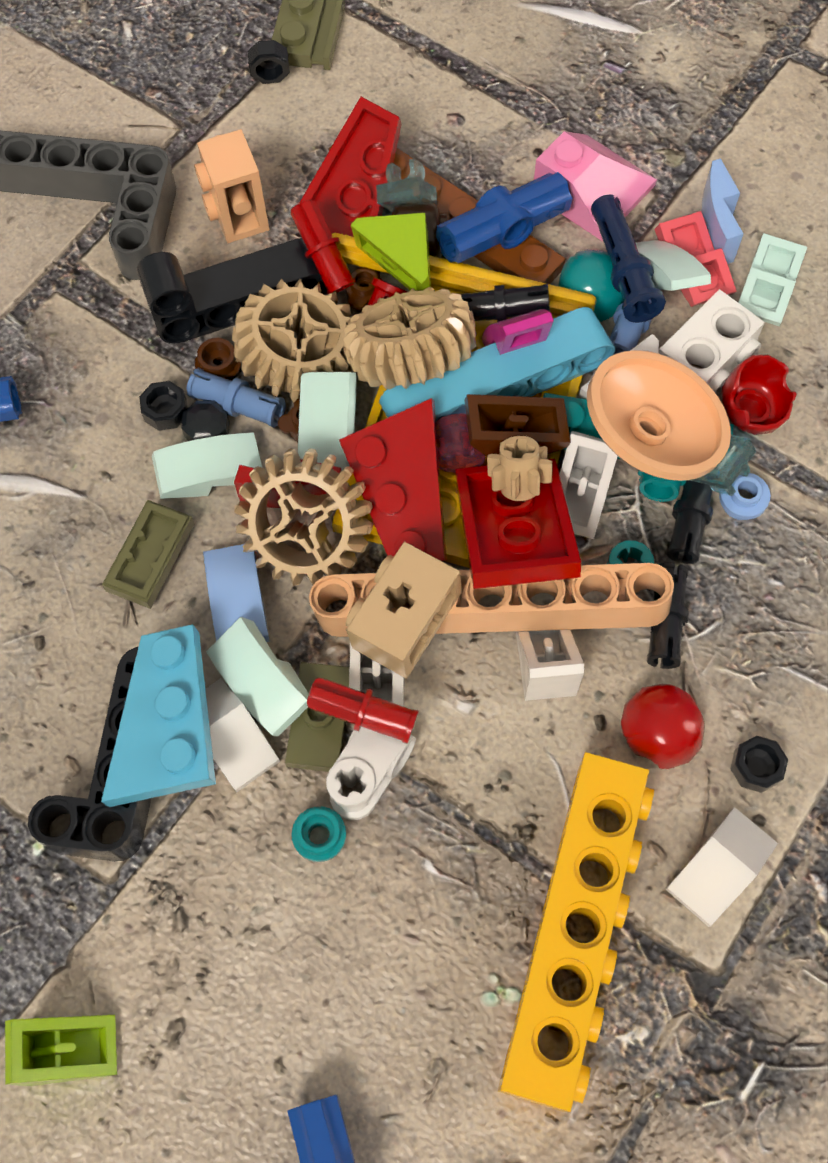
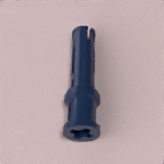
(630, 271)

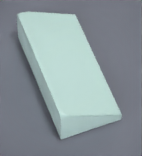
(326, 413)

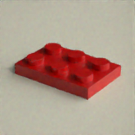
(516, 539)

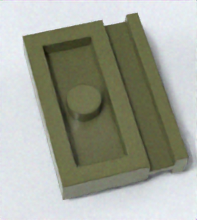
(309, 30)

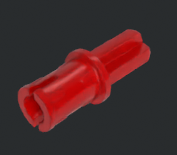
(322, 246)
(362, 709)

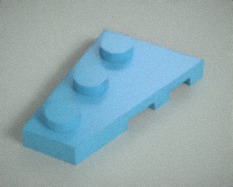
(164, 722)

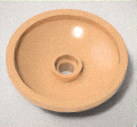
(658, 415)

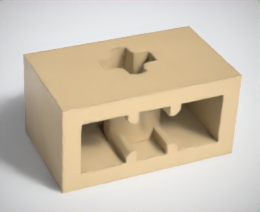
(403, 636)

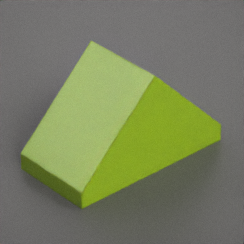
(397, 245)
(59, 1049)

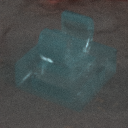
(409, 190)
(731, 466)

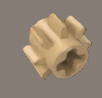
(519, 468)

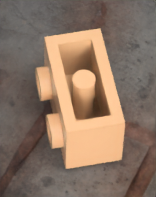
(233, 186)

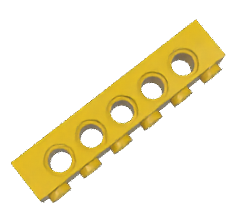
(526, 1072)

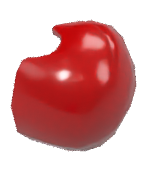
(758, 395)
(663, 725)

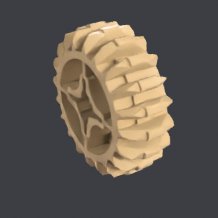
(410, 338)
(267, 341)
(319, 554)

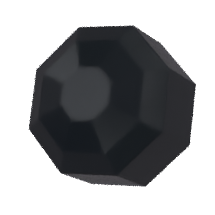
(268, 61)
(163, 405)
(204, 420)
(759, 764)

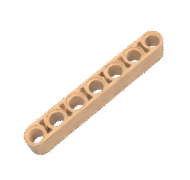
(516, 610)

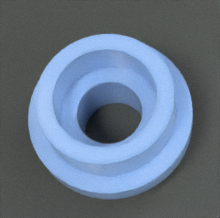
(743, 508)

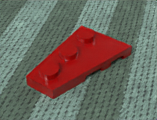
(354, 166)
(401, 478)

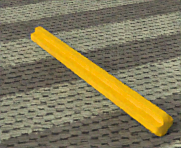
(472, 278)

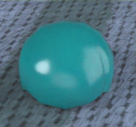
(591, 273)

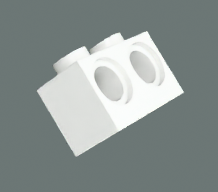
(702, 340)

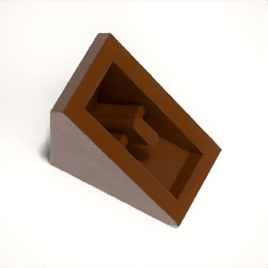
(497, 418)

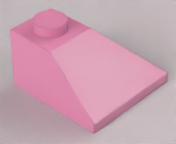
(591, 173)

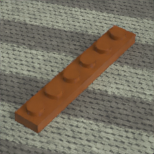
(527, 260)

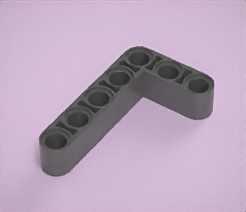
(102, 171)

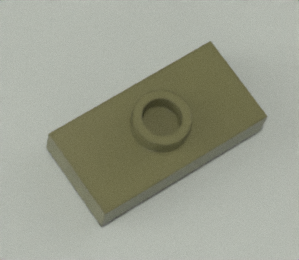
(148, 554)
(316, 737)

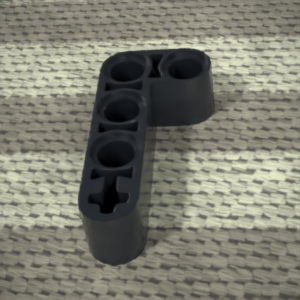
(212, 296)
(90, 815)

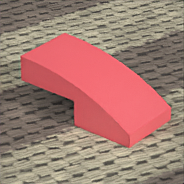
(693, 236)

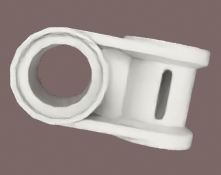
(373, 762)

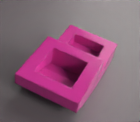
(519, 331)

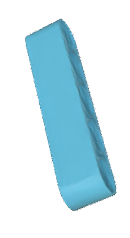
(571, 350)

